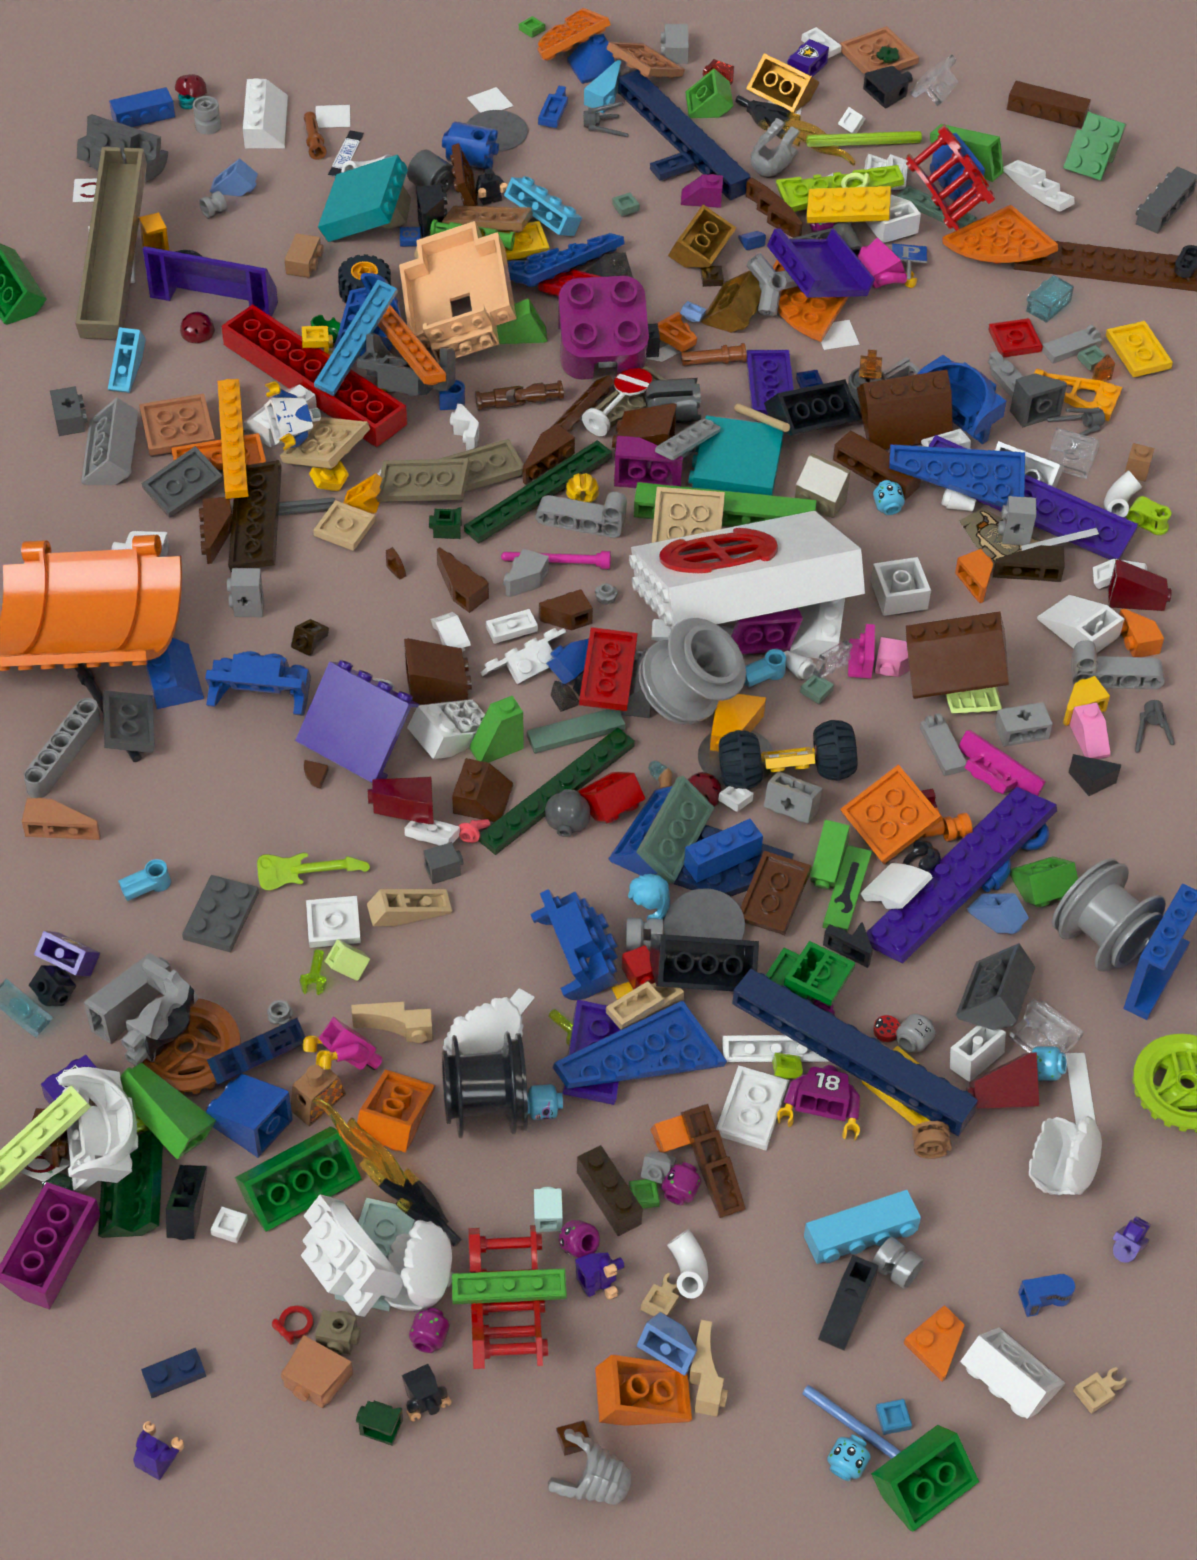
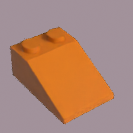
(395, 1109)
(641, 1392)

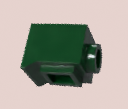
(446, 523)
(379, 1421)

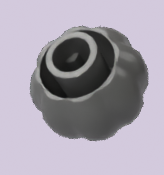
(567, 812)

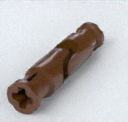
(535, 393)

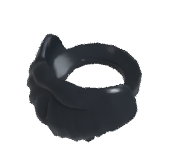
(922, 848)

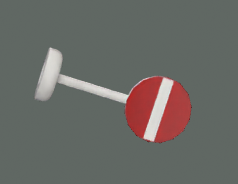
(628, 382)

